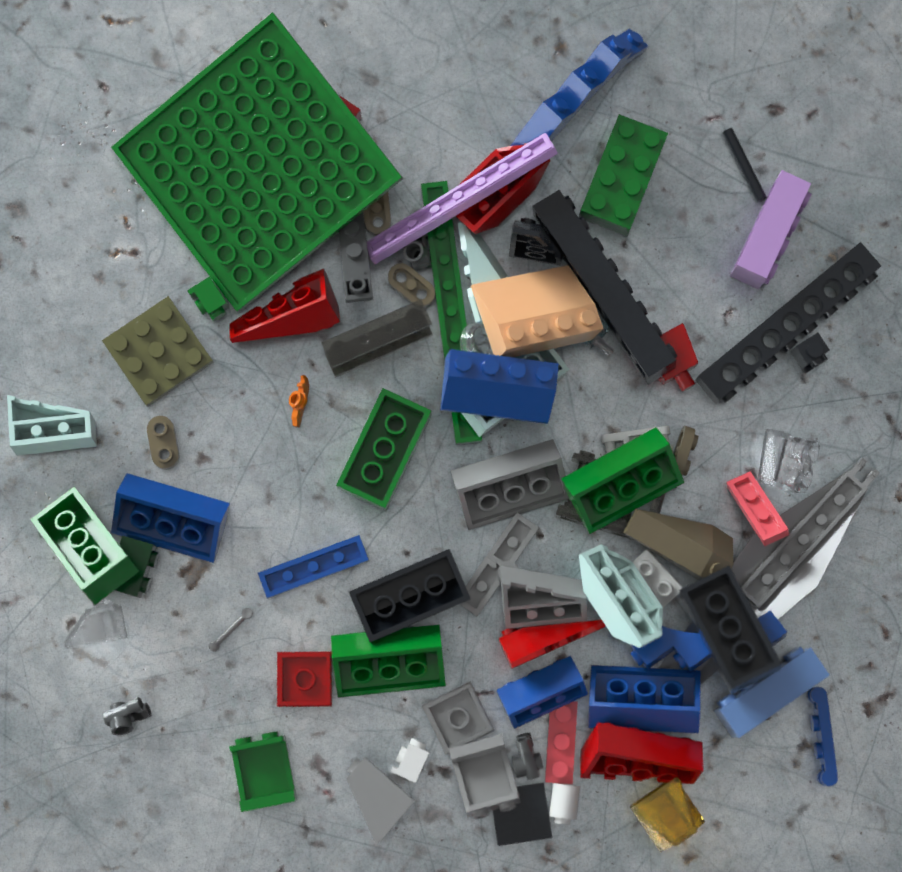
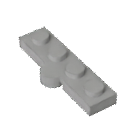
(503, 553)

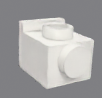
(411, 760)

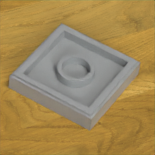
(458, 717)

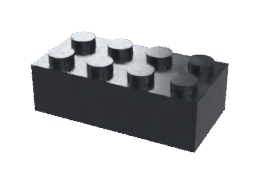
(730, 629)

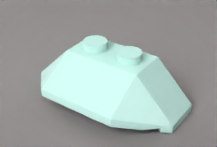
(621, 596)

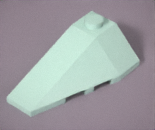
(482, 264)

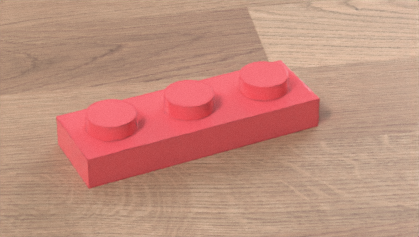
(757, 508)
(561, 744)

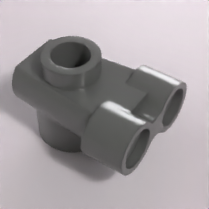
(412, 251)
(122, 715)
(527, 762)

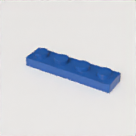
(313, 566)

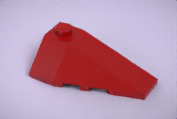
(534, 641)

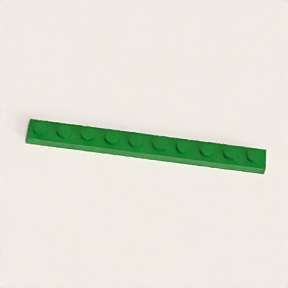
(448, 295)

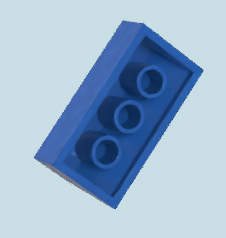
(499, 386)
(169, 517)
(645, 698)

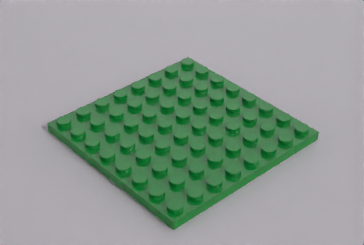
(256, 162)

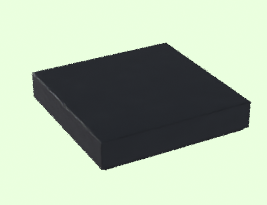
(526, 821)

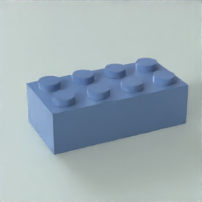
(769, 695)

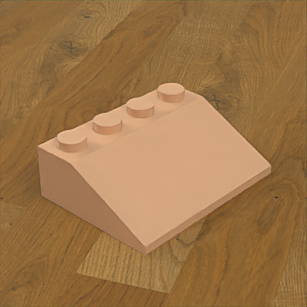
(536, 312)

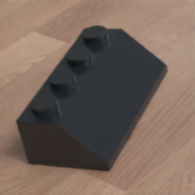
(409, 595)

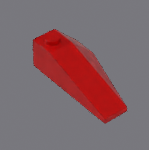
(299, 311)

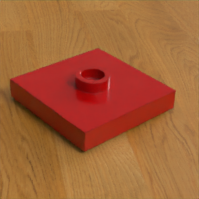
(304, 679)

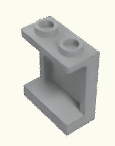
(485, 777)

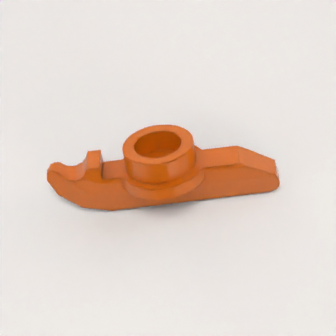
(298, 401)

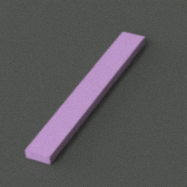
(460, 198)

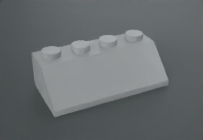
(510, 484)

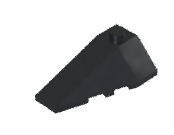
(533, 243)

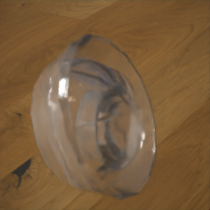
(475, 339)

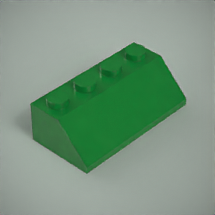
(623, 480)
(390, 664)

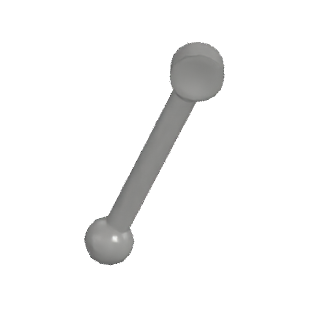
(246, 614)

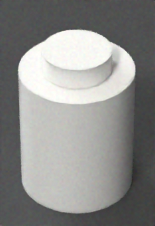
(564, 803)

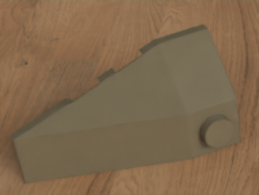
(685, 543)

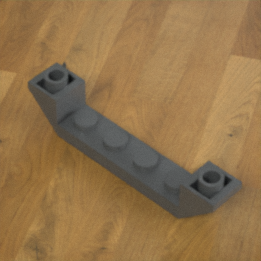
(355, 261)

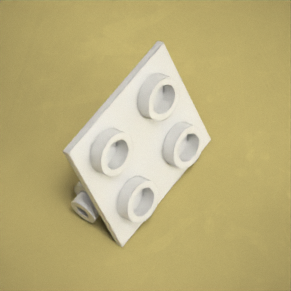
(657, 577)

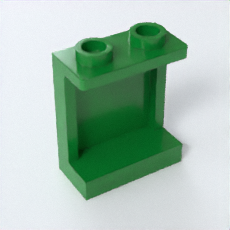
(263, 772)

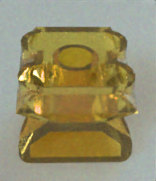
(667, 814)

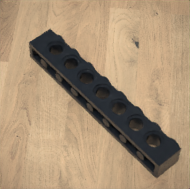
(857, 260)

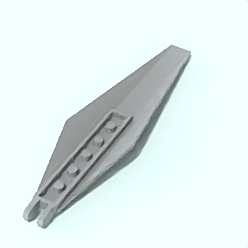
(792, 567)

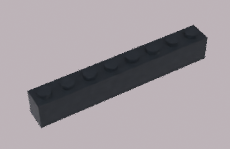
(609, 293)

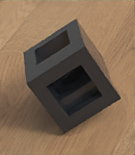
(810, 353)

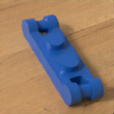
(824, 746)

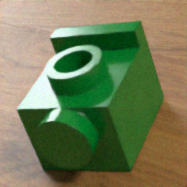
(209, 299)

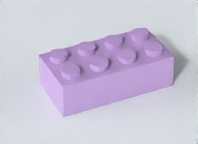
(774, 223)

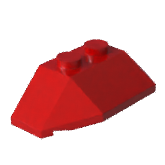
(499, 205)

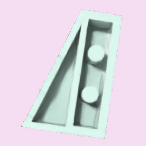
(48, 428)

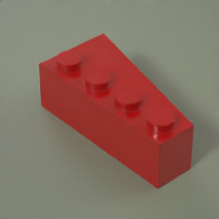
(641, 755)

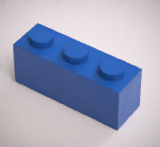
(542, 691)

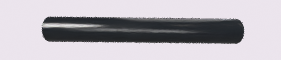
(744, 164)

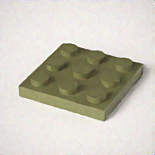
(157, 351)

